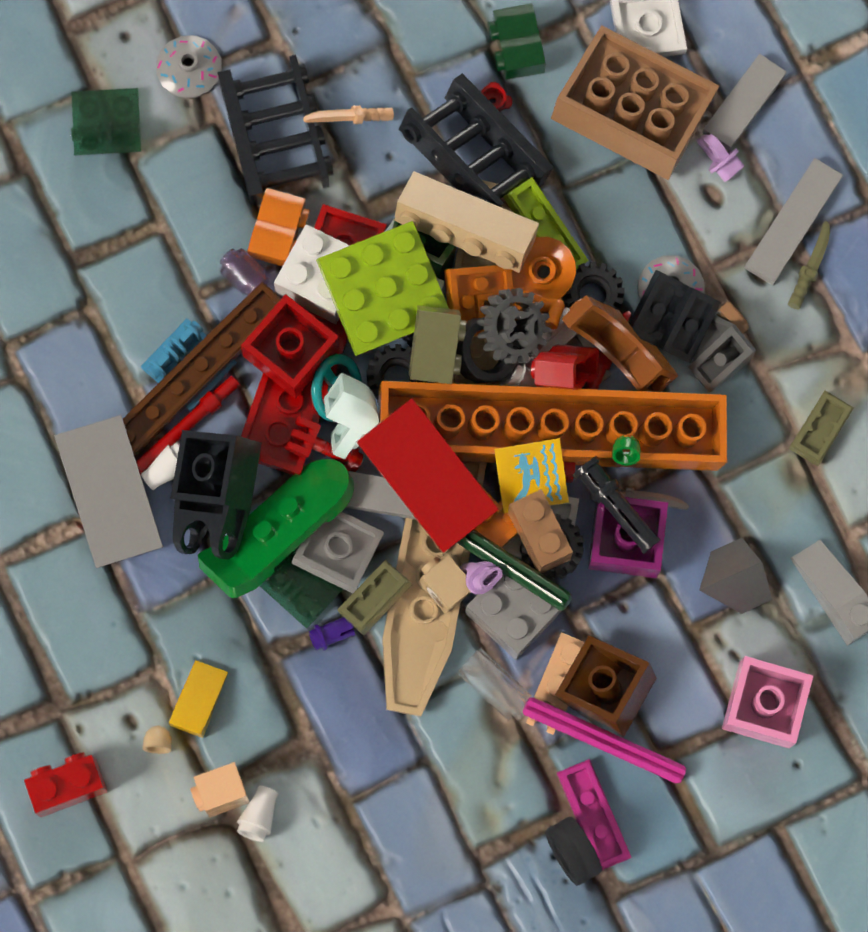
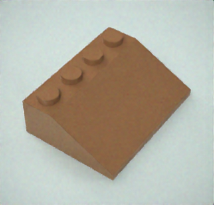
(634, 102)

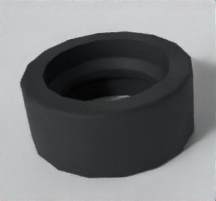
(469, 369)

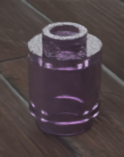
(242, 271)

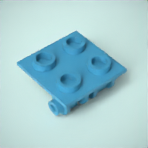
(174, 350)

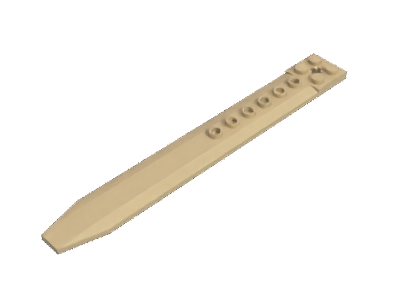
(416, 630)

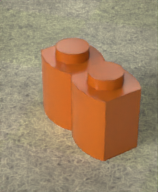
(277, 226)

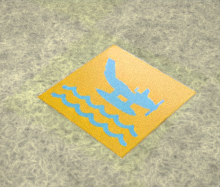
(531, 468)

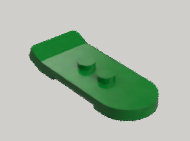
(281, 526)

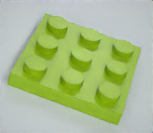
(380, 286)

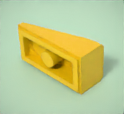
(198, 699)

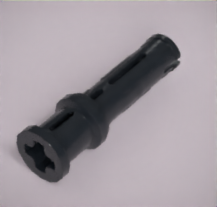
(606, 491)

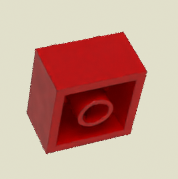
(289, 345)

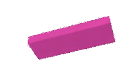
(594, 813)

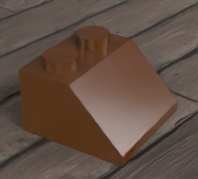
(607, 685)

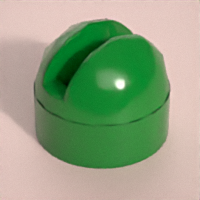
(626, 458)

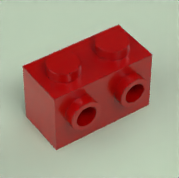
(65, 785)

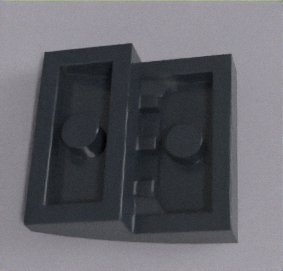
(673, 316)

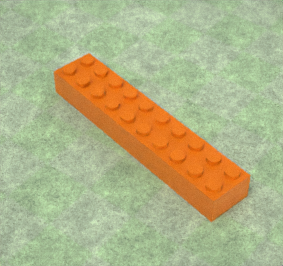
(474, 420)

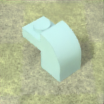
(354, 410)

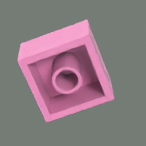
(767, 702)

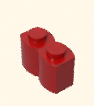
(566, 367)

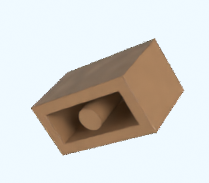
(540, 531)

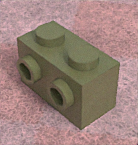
(436, 344)

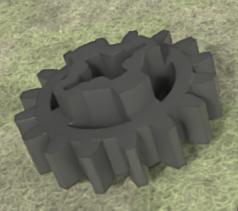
(509, 325)

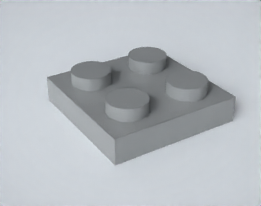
(339, 551)

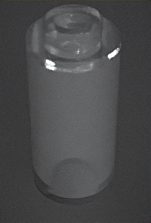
(495, 685)

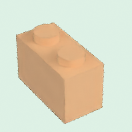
(219, 790)

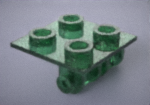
(106, 121)
(300, 591)

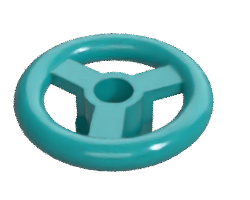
(325, 373)

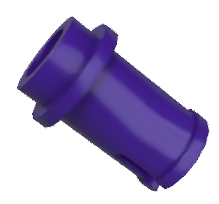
(330, 633)

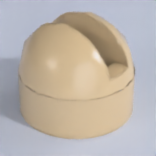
(157, 740)

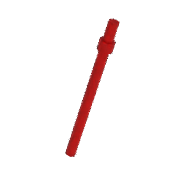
(208, 404)

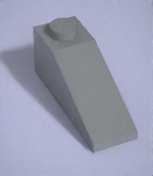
(835, 591)

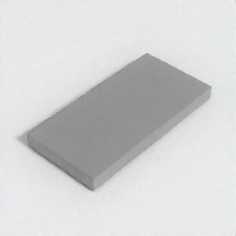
(108, 491)

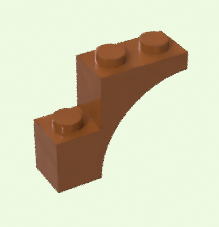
(617, 340)

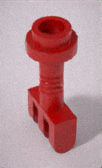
(311, 441)

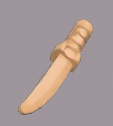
(354, 114)

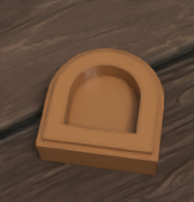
(731, 314)

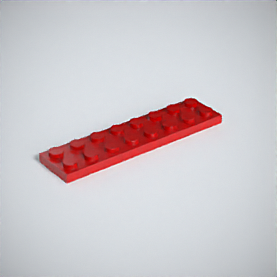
(274, 409)

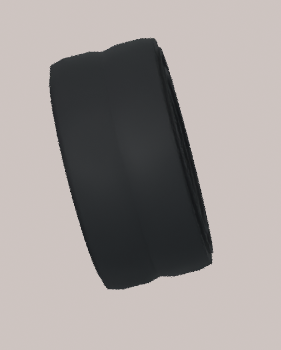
(573, 851)

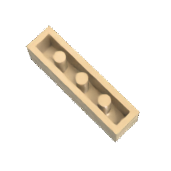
(466, 222)

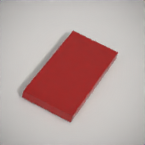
(427, 475)

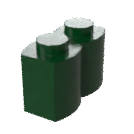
(518, 41)

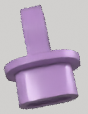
(724, 162)
(481, 576)

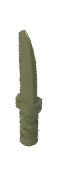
(809, 272)

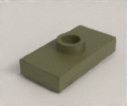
(821, 428)
(374, 597)

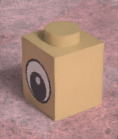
(444, 582)

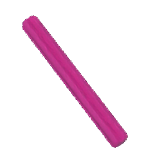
(604, 740)

